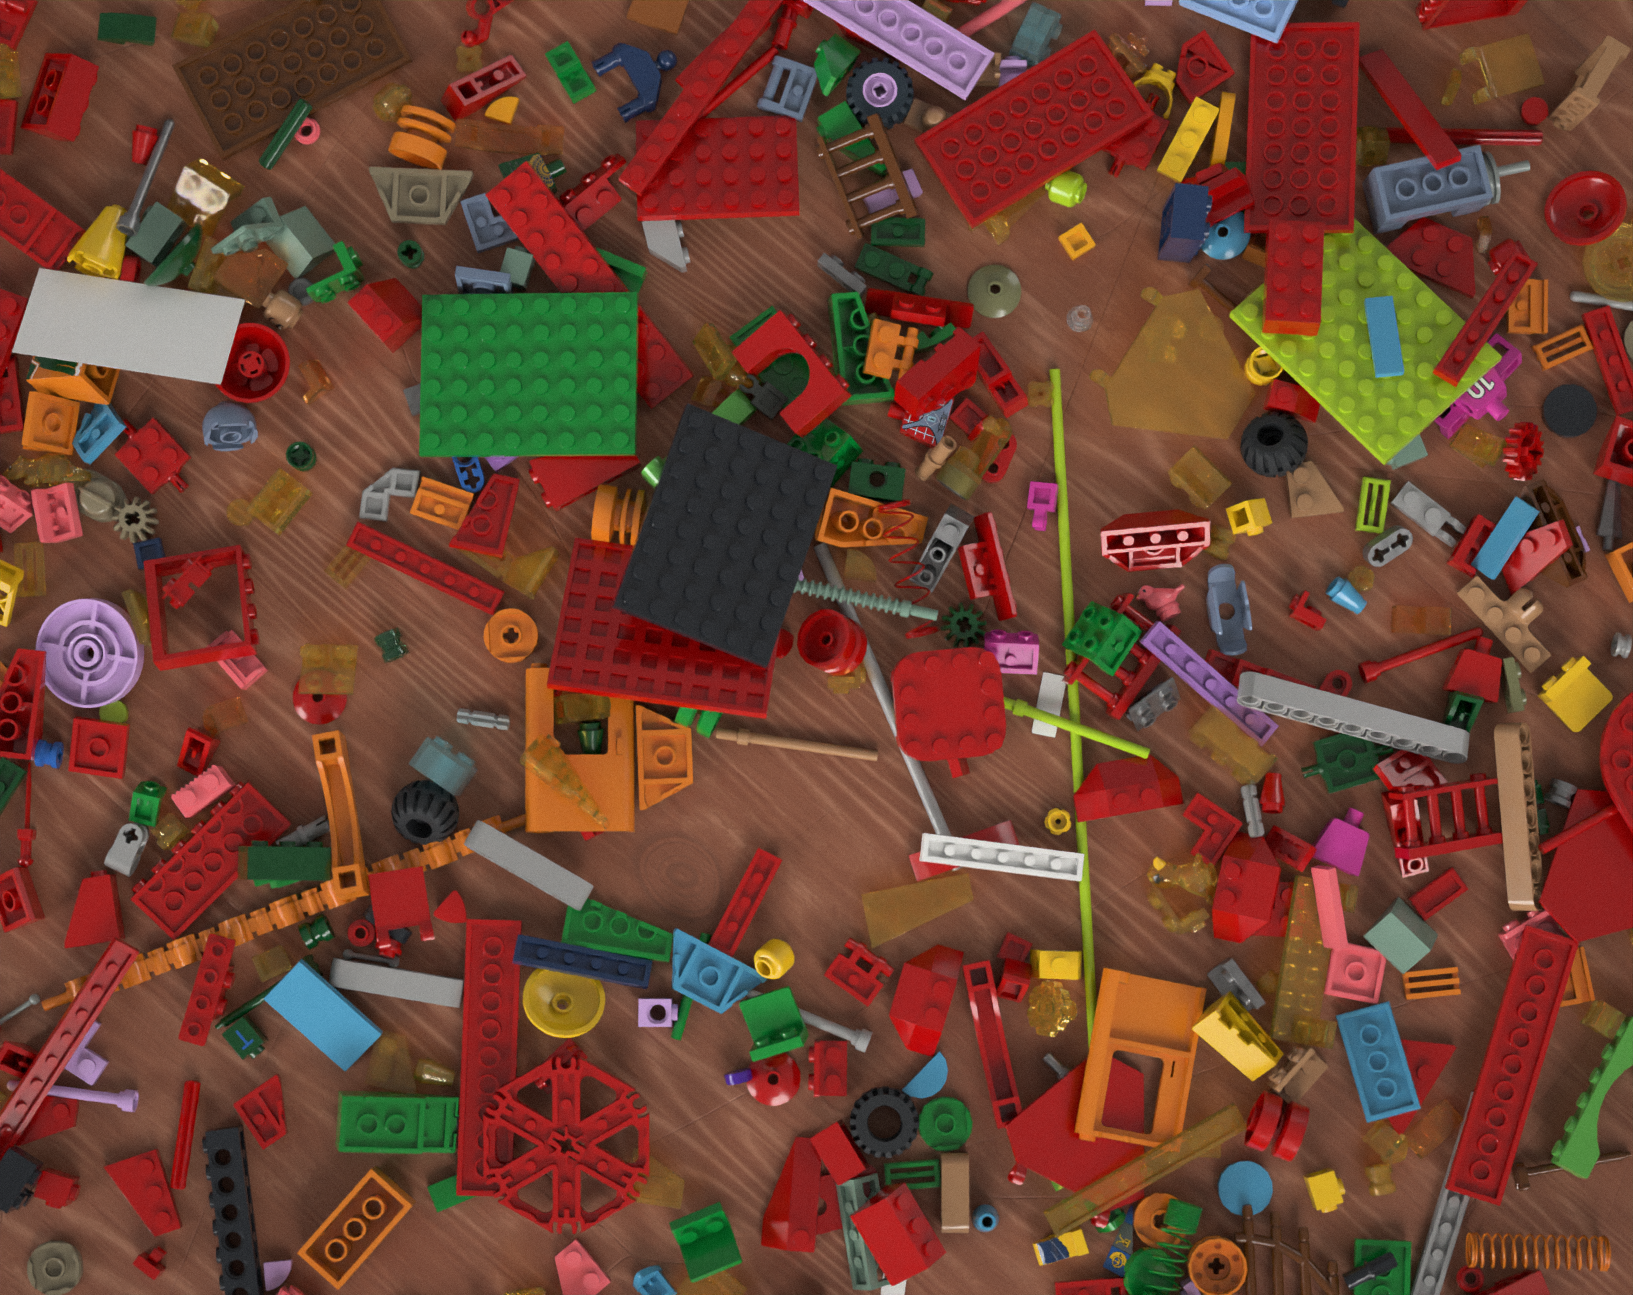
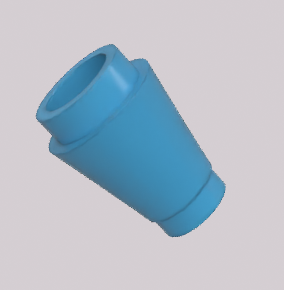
(1346, 595)
(981, 1212)

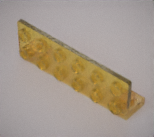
(1305, 970)

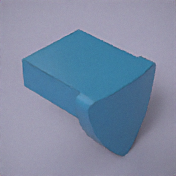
(652, 1282)

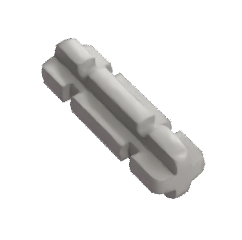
(483, 719)
(1252, 810)

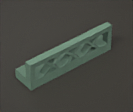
(860, 1259)

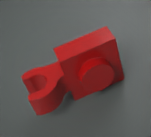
(1206, 175)

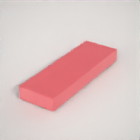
(1329, 907)

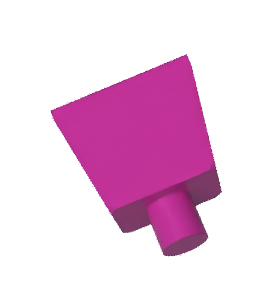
(1343, 843)

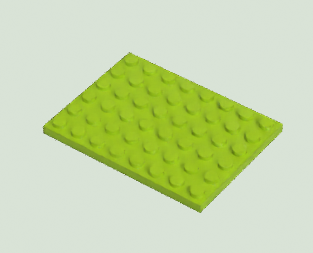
(1339, 362)

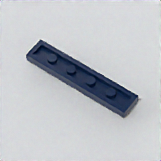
(582, 961)

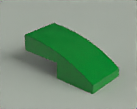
(570, 72)

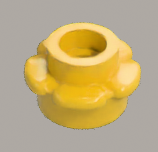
(1064, 825)

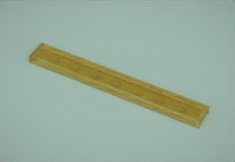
(1145, 1170)

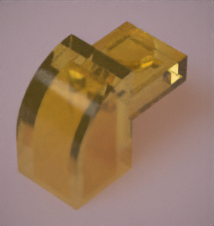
(580, 708)

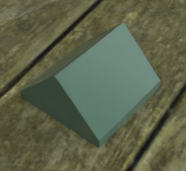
(301, 242)
(1401, 936)

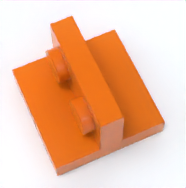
(50, 423)

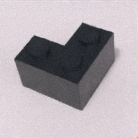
(17, 1178)

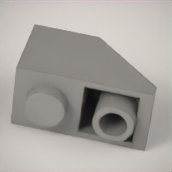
(665, 244)

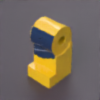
(1054, 1249)

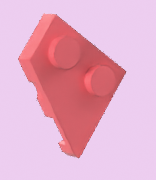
(579, 1271)

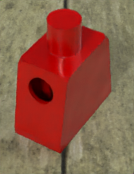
(1476, 672)

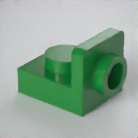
(147, 803)

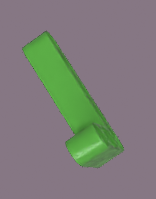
(735, 409)

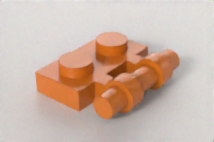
(882, 348)

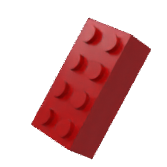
(1293, 277)

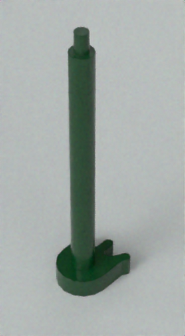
(259, 999)

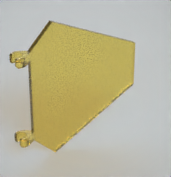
(1178, 372)

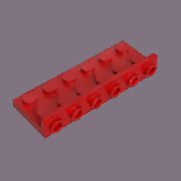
(207, 860)

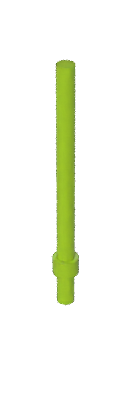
(1022, 708)

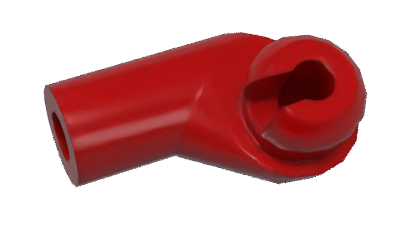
(479, 34)

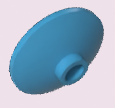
(1230, 245)

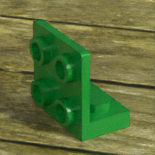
(830, 444)
(1102, 637)
(774, 1023)
(706, 1242)

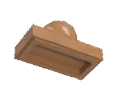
(925, 116)

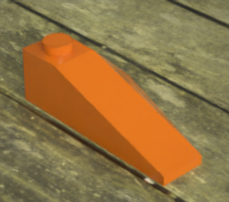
(854, 522)

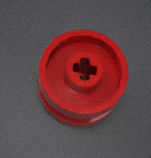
(832, 642)

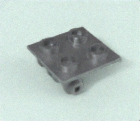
(1162, 698)

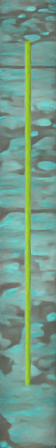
(1073, 695)

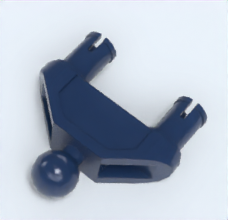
(642, 72)

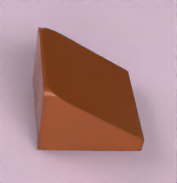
(1256, 249)

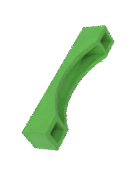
(1579, 1145)

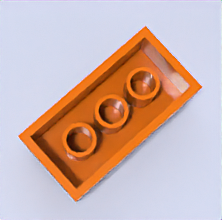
(356, 1227)

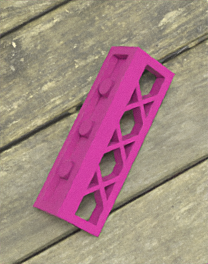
(1504, 368)

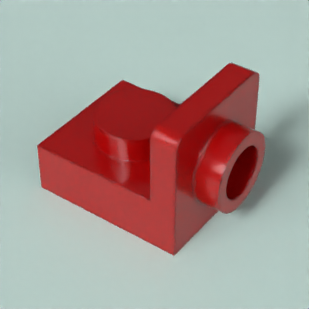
(1308, 616)

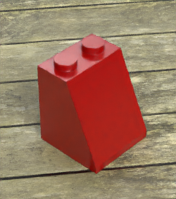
(388, 311)

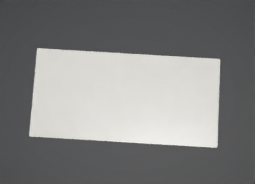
(129, 326)

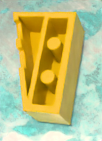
(1238, 1036)

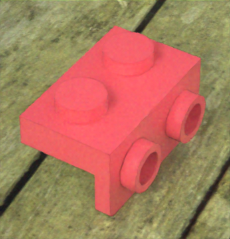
(56, 513)

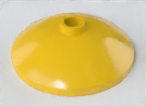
(580, 995)

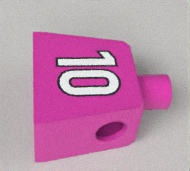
(1485, 397)

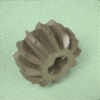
(128, 527)

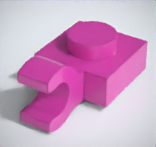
(1042, 499)

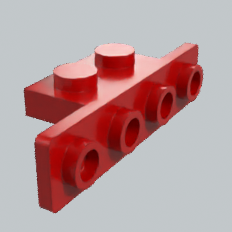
(594, 194)
(919, 308)
(986, 569)
(209, 990)

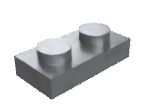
(834, 268)

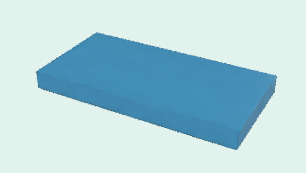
(323, 1015)
(1378, 1062)

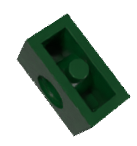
(888, 492)

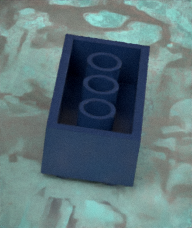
(1184, 222)

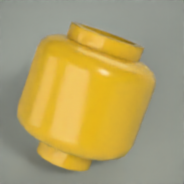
(774, 959)

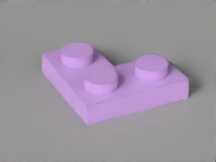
(85, 1062)

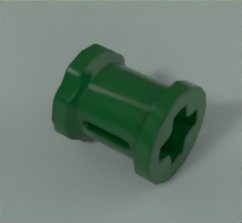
(403, 252)

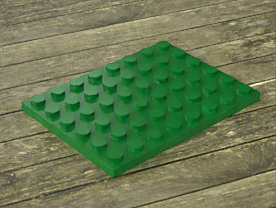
(529, 374)

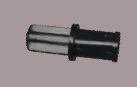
(1370, 1270)

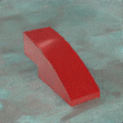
(998, 378)

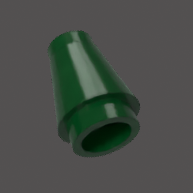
(590, 737)

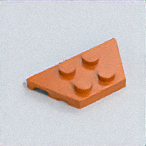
(663, 757)

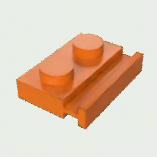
(1529, 309)
(441, 503)
(1579, 983)

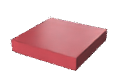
(1355, 973)

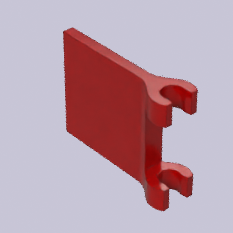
(399, 902)

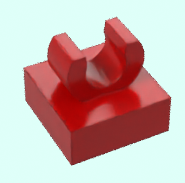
(151, 1263)

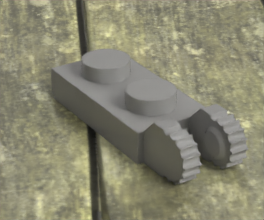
(1426, 513)

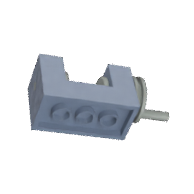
(1419, 190)

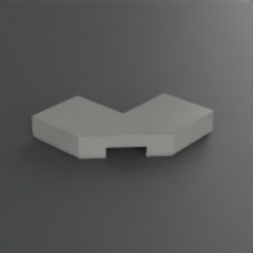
(395, 482)

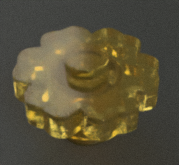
(1050, 1008)

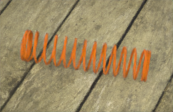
(1471, 1241)

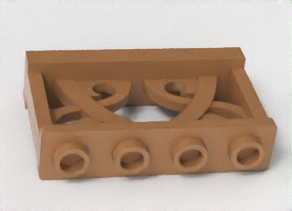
(1591, 77)

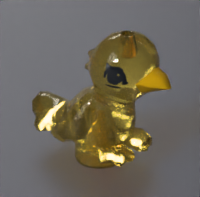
(1192, 877)

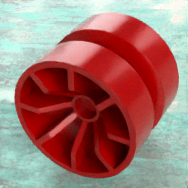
(1283, 1128)

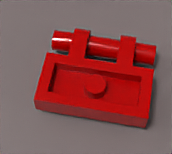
(853, 978)

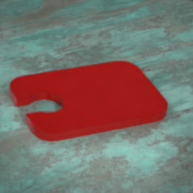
(831, 1218)

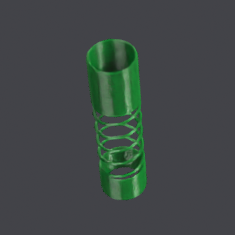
(1181, 1216)

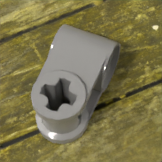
(125, 852)

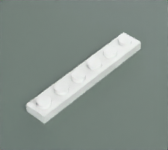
(1001, 857)

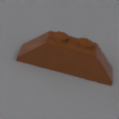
(1572, 564)

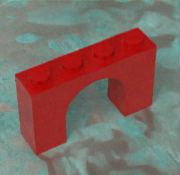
(824, 390)

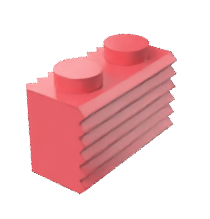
(203, 791)

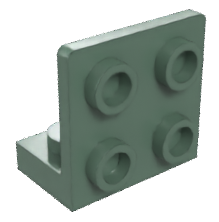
(251, 228)

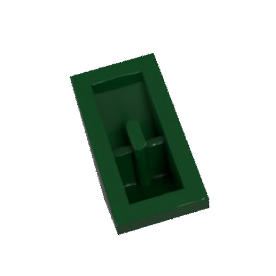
(1462, 710)

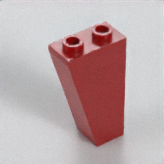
(575, 477)

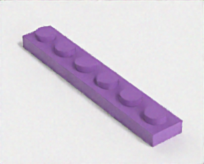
(1207, 682)

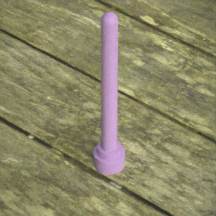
(125, 1099)

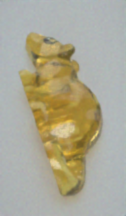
(49, 468)

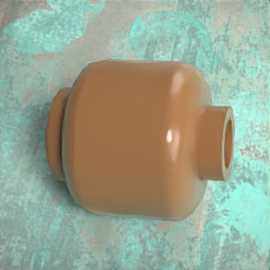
(282, 309)

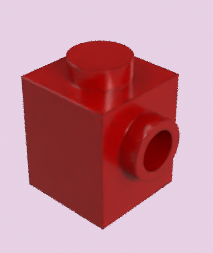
(57, 1188)

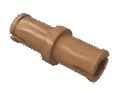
(935, 458)

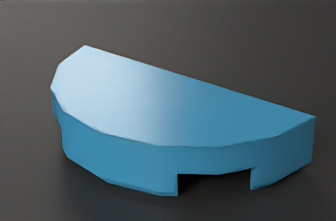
(928, 1079)

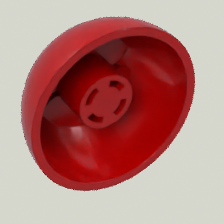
(251, 343)

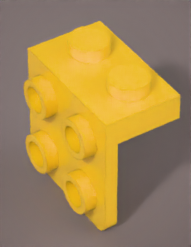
(1575, 694)

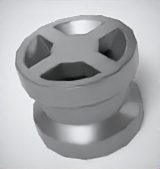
(1560, 793)

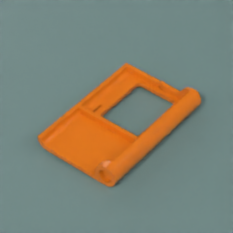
(605, 776)
(1148, 1020)

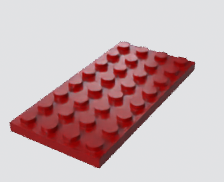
(1303, 126)
(1033, 128)

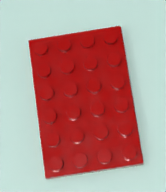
(725, 171)

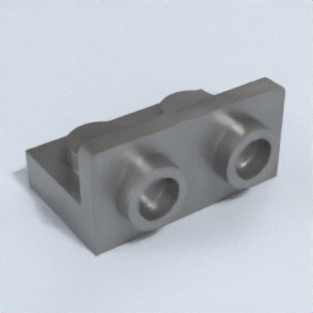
(1229, 977)

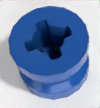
(49, 753)

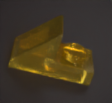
(1478, 445)

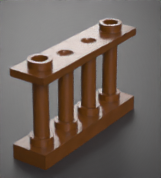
(884, 155)

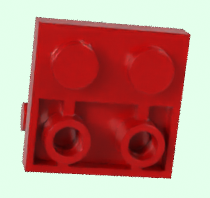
(14, 20)

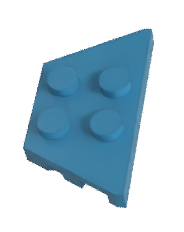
(709, 973)

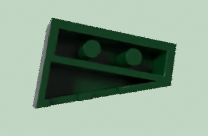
(284, 862)

